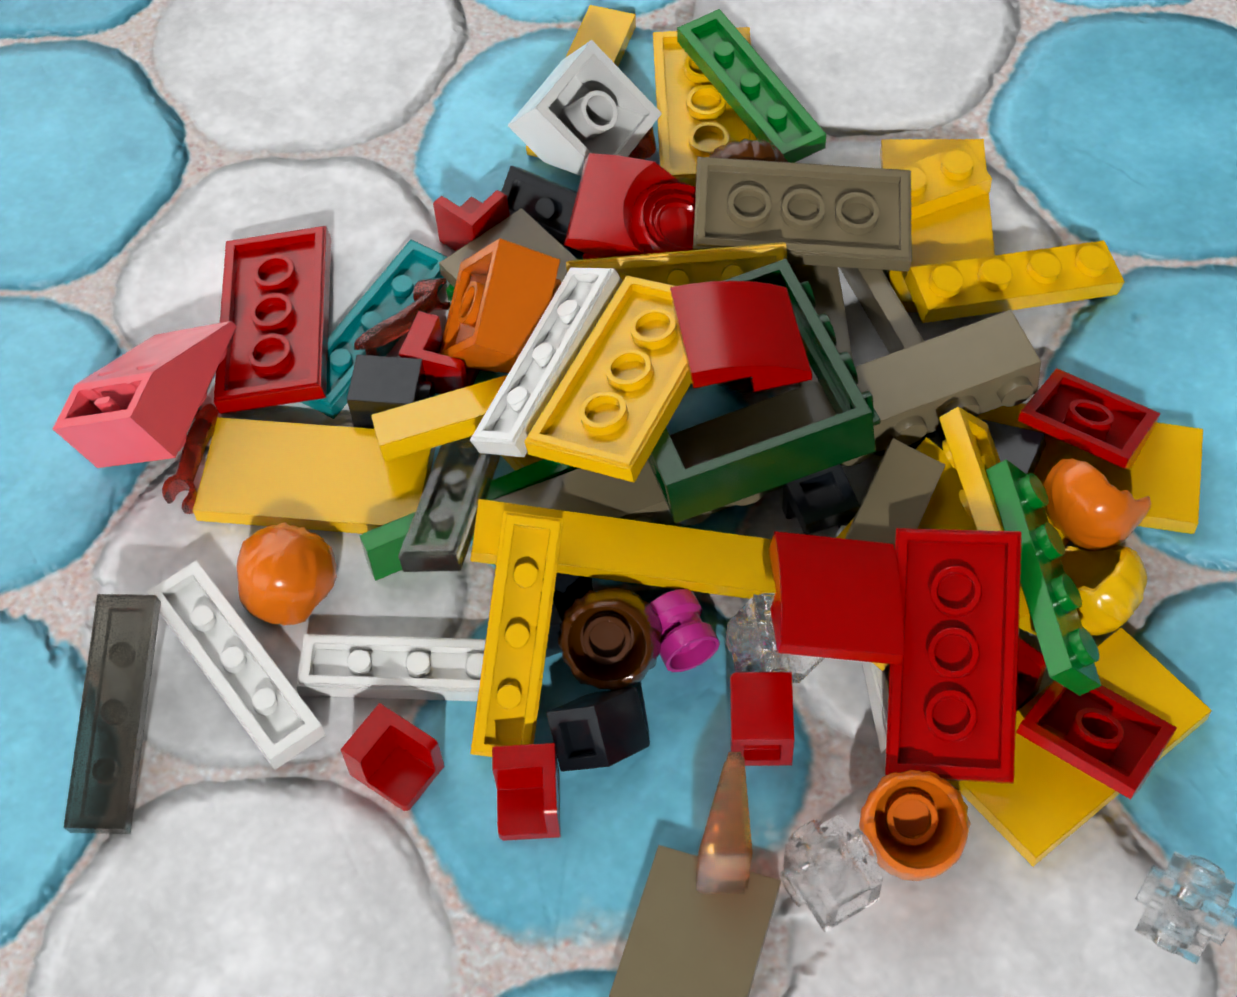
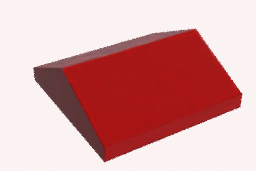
(1090, 418)
(1099, 735)

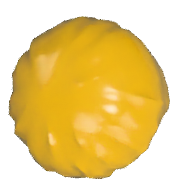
(1108, 584)

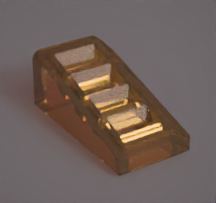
(727, 842)

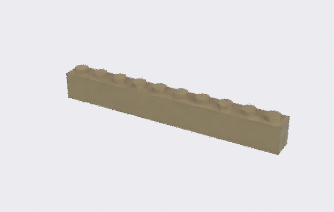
(966, 368)

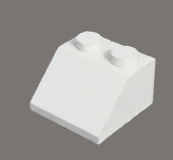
(584, 110)

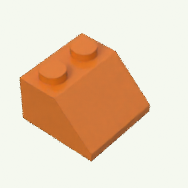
(498, 304)

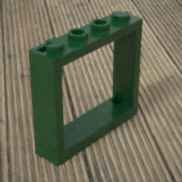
(788, 455)

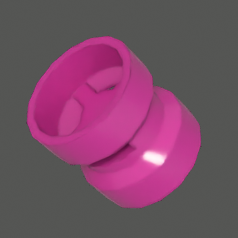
(685, 637)

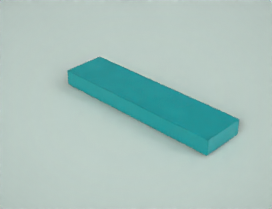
(383, 299)

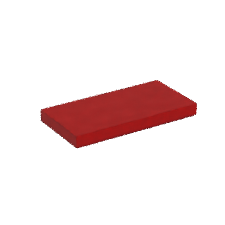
(280, 303)
(959, 669)

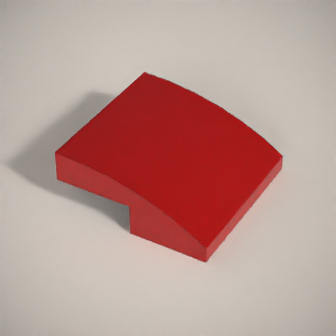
(740, 333)
(836, 598)

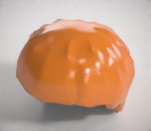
(1089, 507)
(284, 573)
(915, 824)

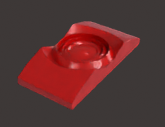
(630, 209)

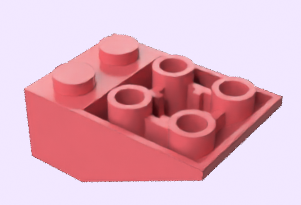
(145, 398)

